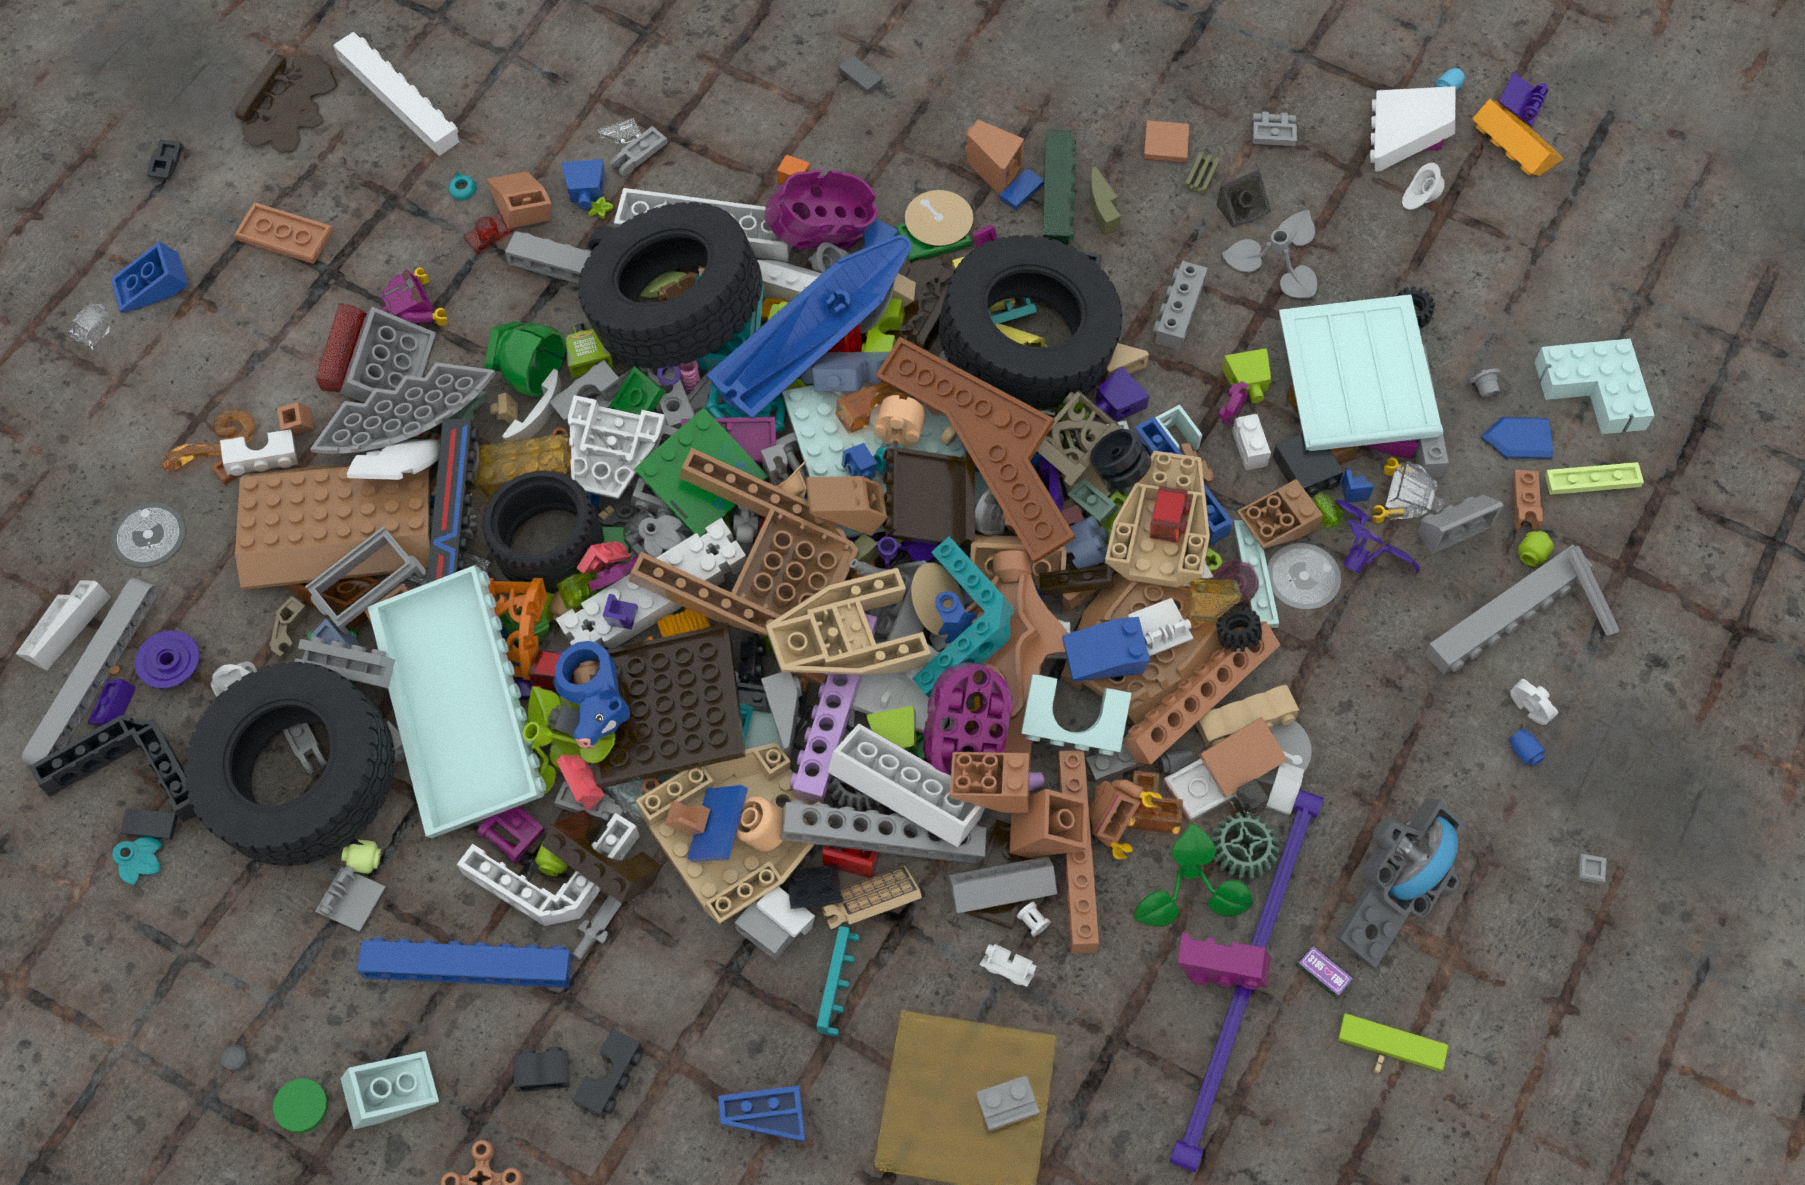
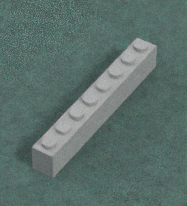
(1503, 614)

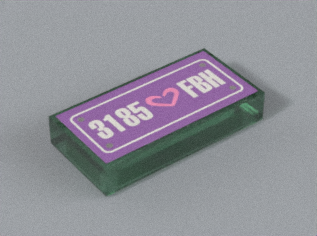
(1324, 972)

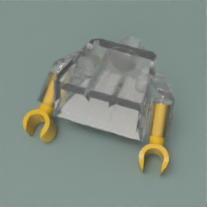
(1410, 492)

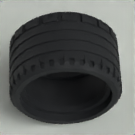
(522, 500)

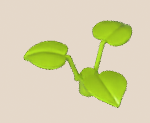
(538, 733)

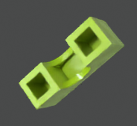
(891, 320)

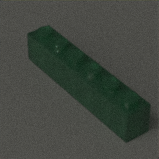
(1058, 186)

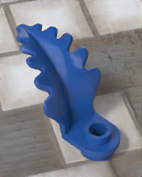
(955, 618)

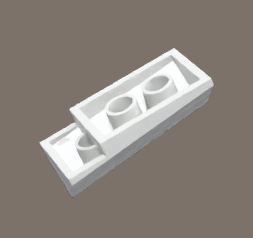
(63, 623)

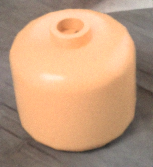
(760, 824)

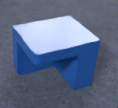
(1355, 488)

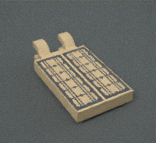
(873, 897)

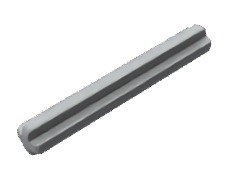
(1593, 590)

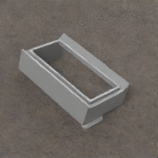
(348, 563)

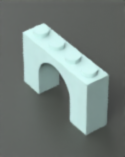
(1103, 734)

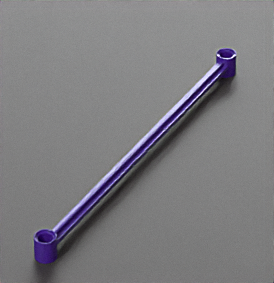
(1186, 1152)

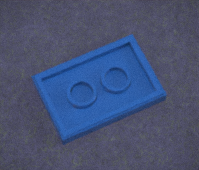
(721, 826)

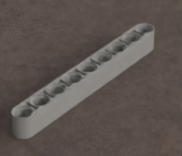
(91, 670)

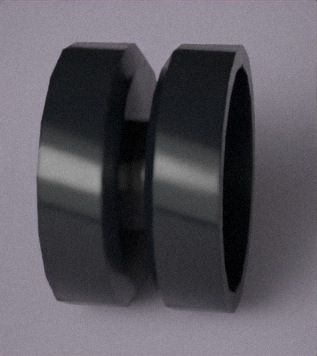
(1120, 459)

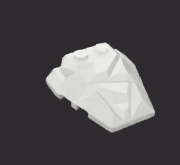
(609, 445)

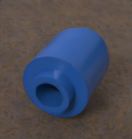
(1527, 747)

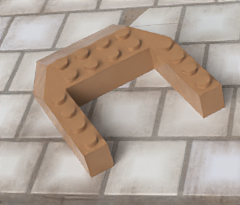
(786, 565)

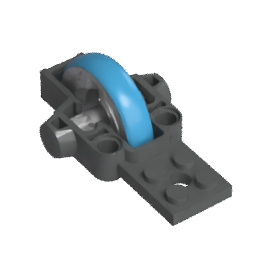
(1428, 850)

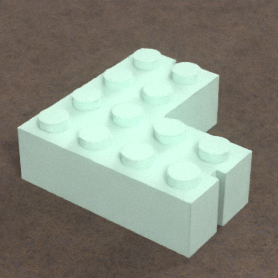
(1606, 374)

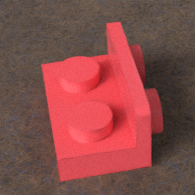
(603, 556)

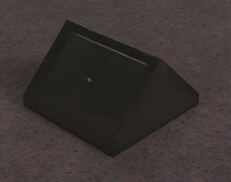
(1243, 199)

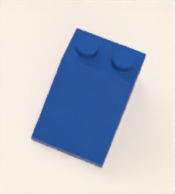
(149, 278)
(1107, 650)

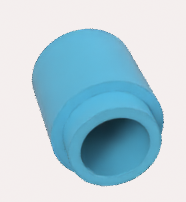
(1450, 78)

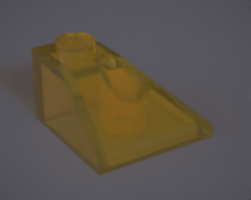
(1211, 598)

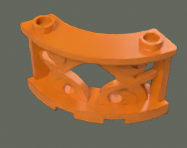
(532, 606)

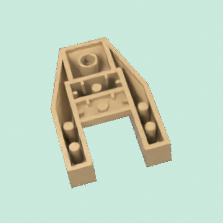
(834, 636)

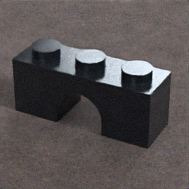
(599, 1095)

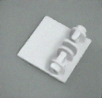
(1163, 626)

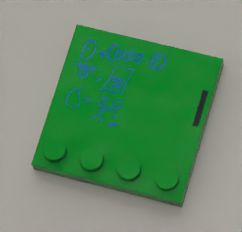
(688, 502)

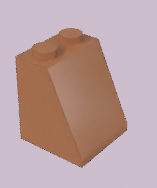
(994, 154)
(1051, 827)

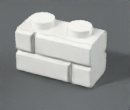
(1251, 442)

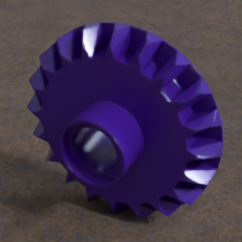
(158, 651)

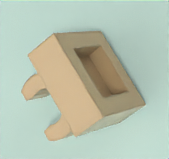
(505, 408)

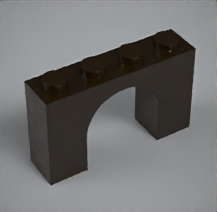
(572, 844)

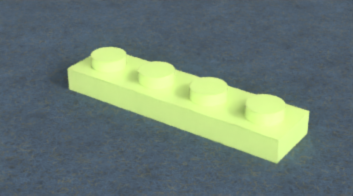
(1594, 478)

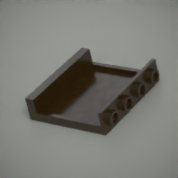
(929, 496)

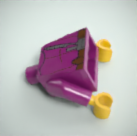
(408, 299)

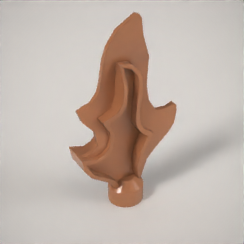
(1032, 638)

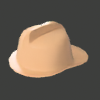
(795, 483)

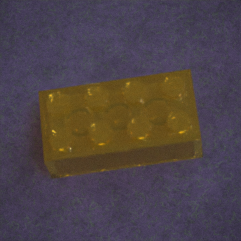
(509, 459)

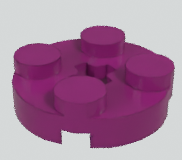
(1235, 404)

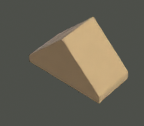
(1129, 357)

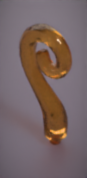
(190, 451)

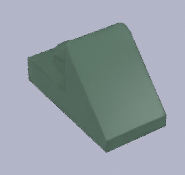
(1092, 501)

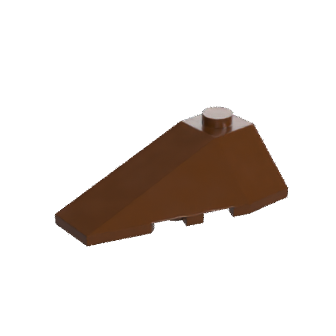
(340, 595)

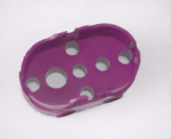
(830, 206)
(949, 700)

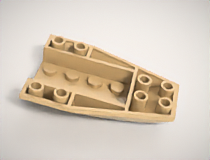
(1156, 560)

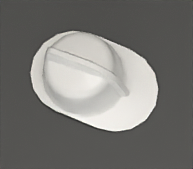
(1424, 188)

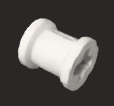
(1036, 927)

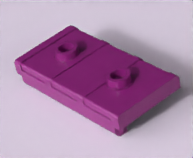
(749, 433)

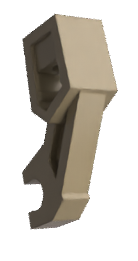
(281, 627)

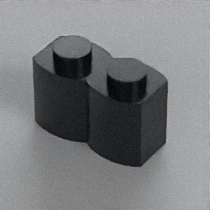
(541, 1070)

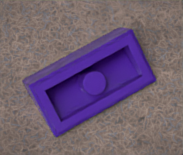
(112, 701)

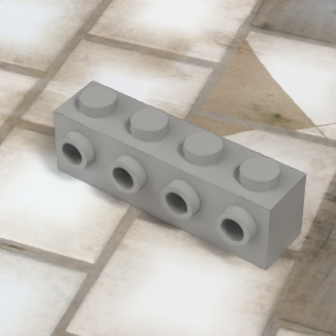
(1180, 305)

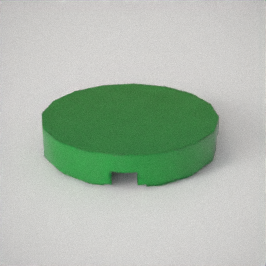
(300, 1105)

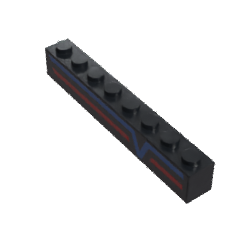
(452, 498)

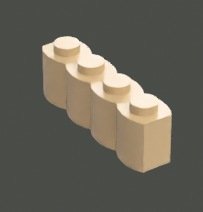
(1274, 705)

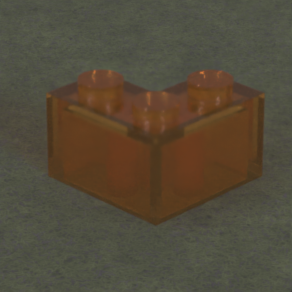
(1165, 818)

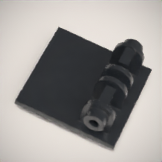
(814, 887)

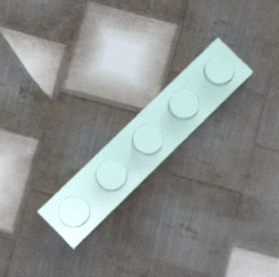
(1252, 553)

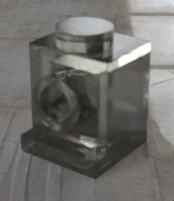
(1249, 799)

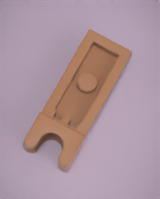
(1527, 499)

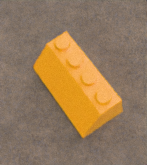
(1516, 138)

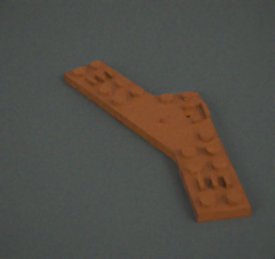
(997, 434)

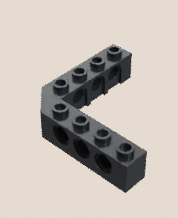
(108, 744)

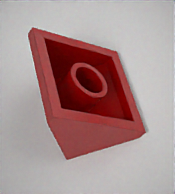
(851, 860)

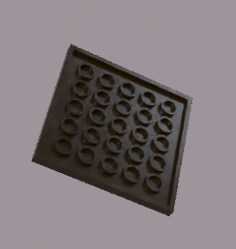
(679, 706)

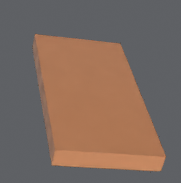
(283, 232)

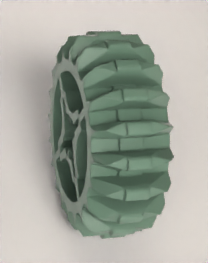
(1263, 840)

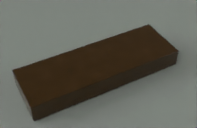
(1076, 580)

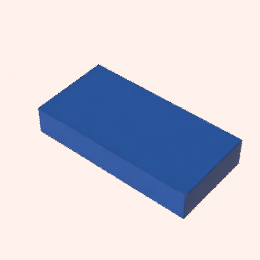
(1021, 189)

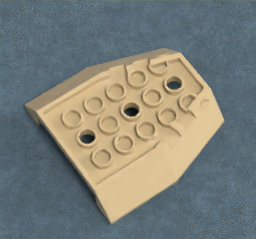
(749, 874)

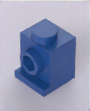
(859, 461)

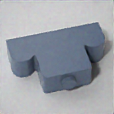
(844, 371)

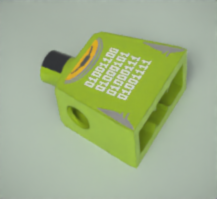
(585, 351)

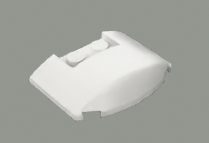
(395, 459)

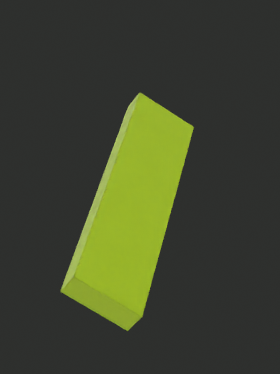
(1393, 1042)

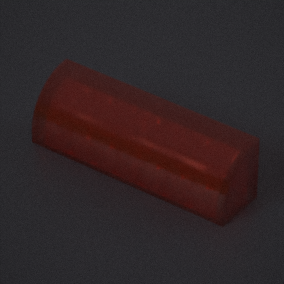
(340, 347)

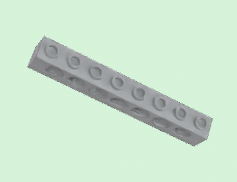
(846, 836)

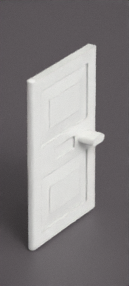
(890, 692)

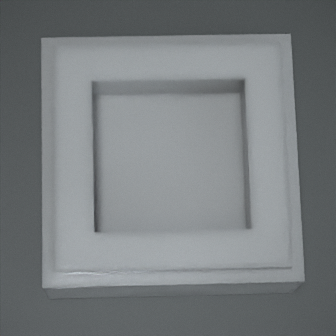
(1591, 869)

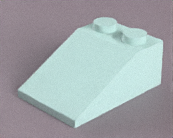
(388, 1089)

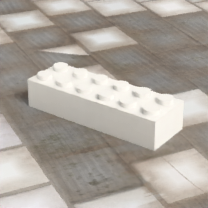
(903, 784)

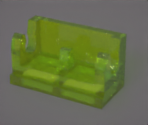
(577, 590)

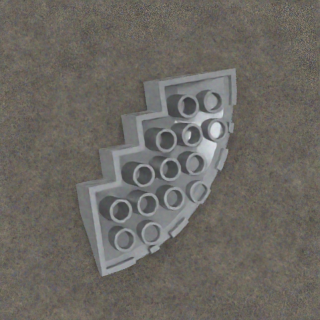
(402, 413)

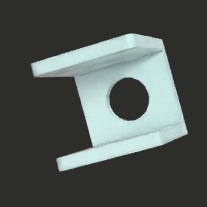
(1184, 424)

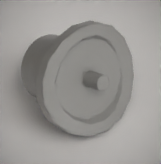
(1487, 382)

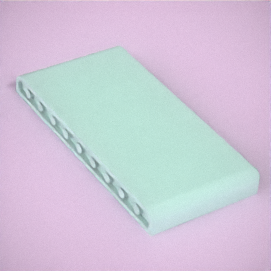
(456, 702)

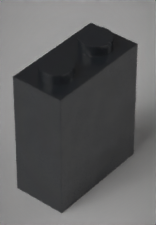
(1312, 469)

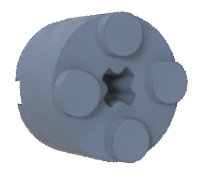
(1090, 543)

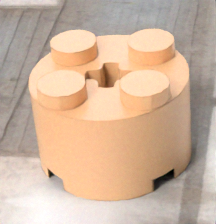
(900, 421)

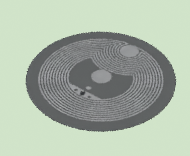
(148, 534)

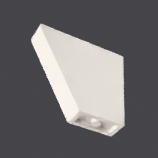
(1410, 122)

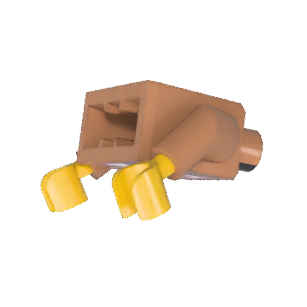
(1113, 810)

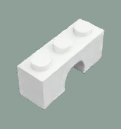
(276, 454)

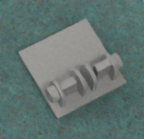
(350, 898)

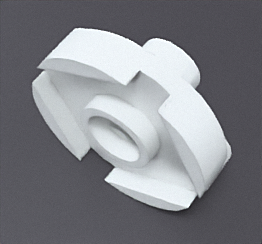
(1534, 700)

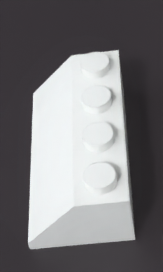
(784, 279)

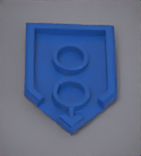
(1521, 437)

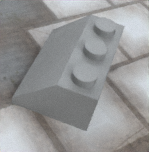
(1459, 522)

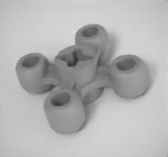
(745, 529)

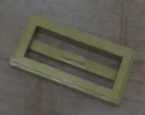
(1207, 160)

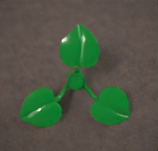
(1190, 852)

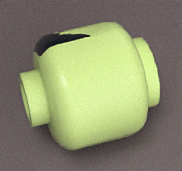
(362, 855)

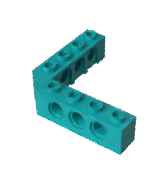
(985, 634)

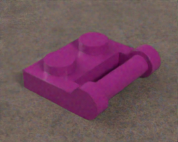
(612, 574)
(518, 825)

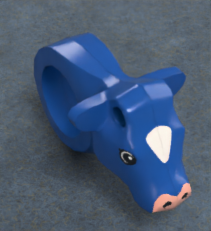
(599, 699)

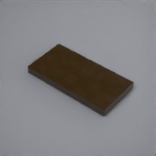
(999, 854)

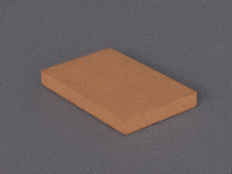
(1243, 757)

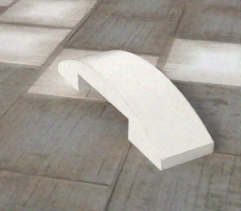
(539, 414)

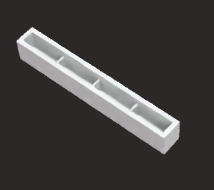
(397, 93)

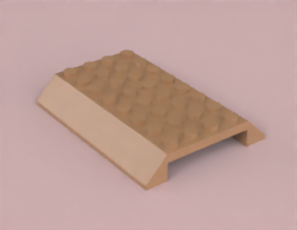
(311, 517)

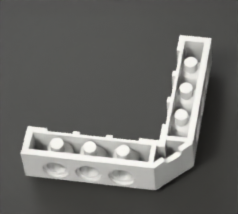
(540, 904)

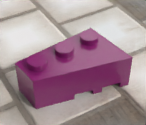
(1223, 963)

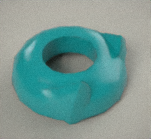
(465, 193)

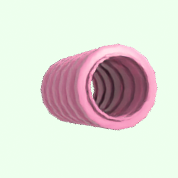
(689, 375)

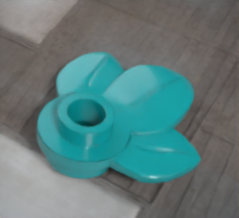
(140, 859)

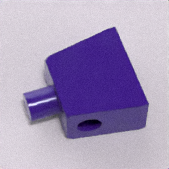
(1121, 396)

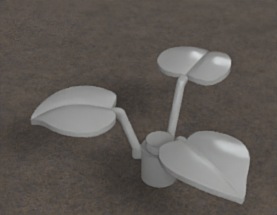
(1296, 229)

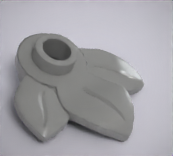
(664, 535)

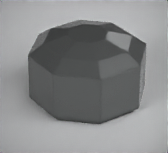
(234, 1058)

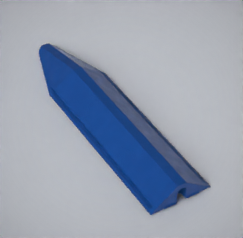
(808, 326)

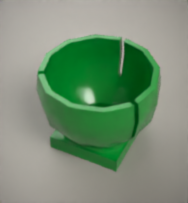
(517, 354)

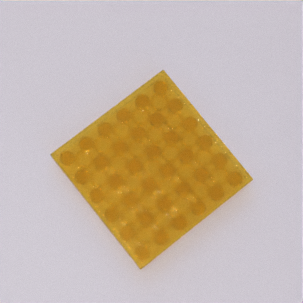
(932, 1108)

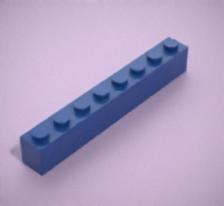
(465, 963)

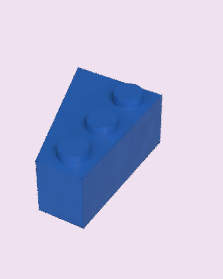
(765, 1112)

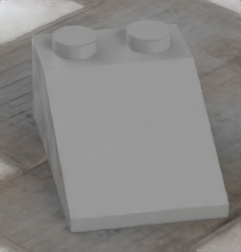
(782, 696)

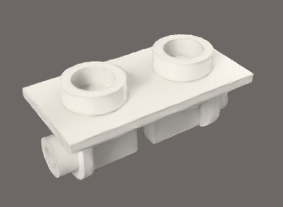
(1019, 971)

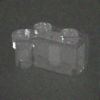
(90, 325)

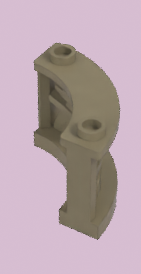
(1051, 446)

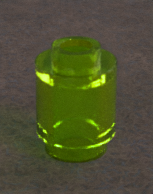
(1331, 511)

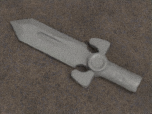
(598, 923)

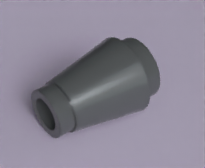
(1173, 760)

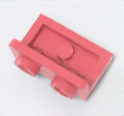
(580, 780)

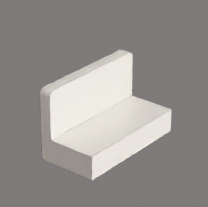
(777, 907)

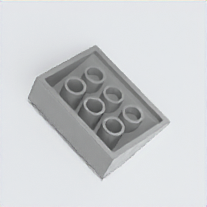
(385, 354)

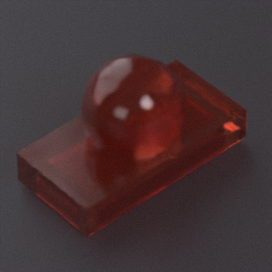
(487, 232)

